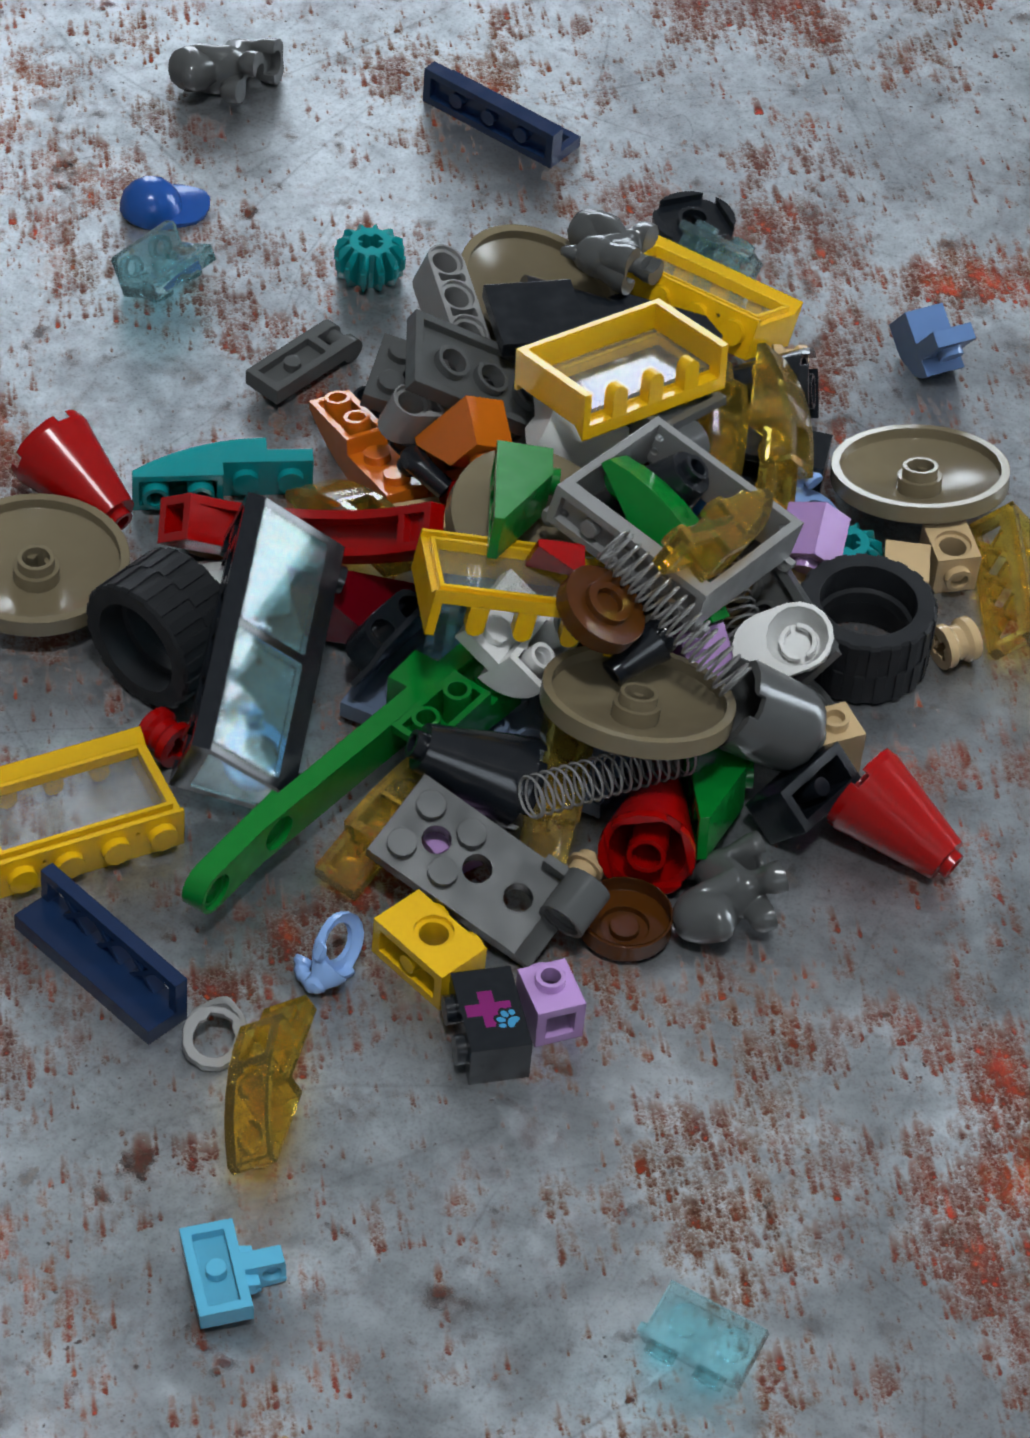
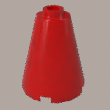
(71, 463)
(897, 818)
(650, 836)

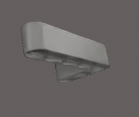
(447, 293)

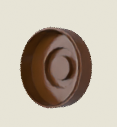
(599, 610)
(632, 922)

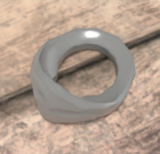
(219, 1007)

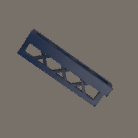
(497, 116)
(104, 956)

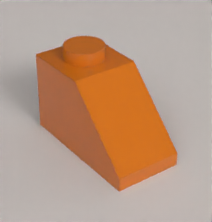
(466, 431)

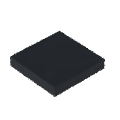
(530, 311)

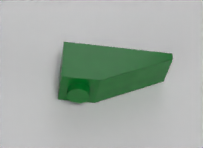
(518, 492)
(715, 795)

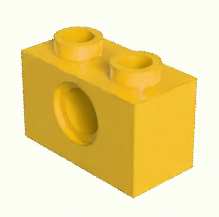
(425, 945)

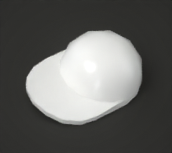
(786, 637)

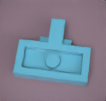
(225, 1273)

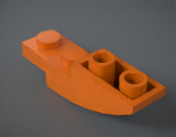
(360, 447)

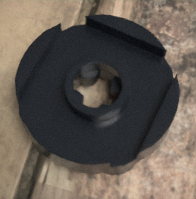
(692, 207)

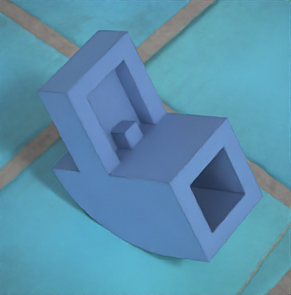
(929, 342)

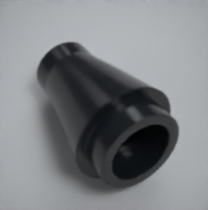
(644, 654)

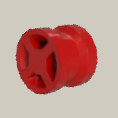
(163, 735)

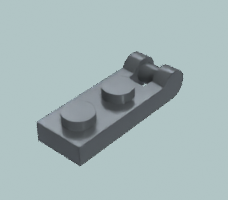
(302, 361)

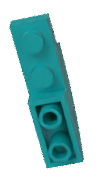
(222, 471)

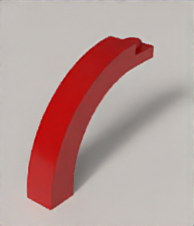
(368, 534)

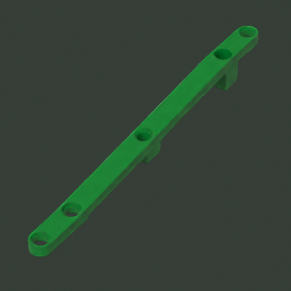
(319, 787)

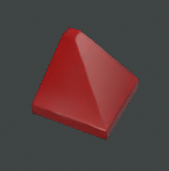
(556, 556)

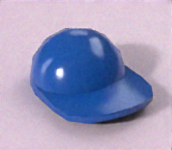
(153, 200)

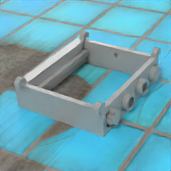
(594, 524)

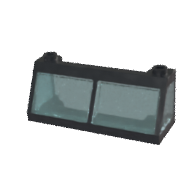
(260, 656)

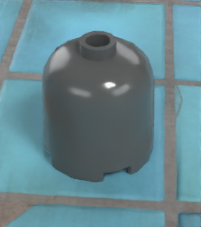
(775, 719)

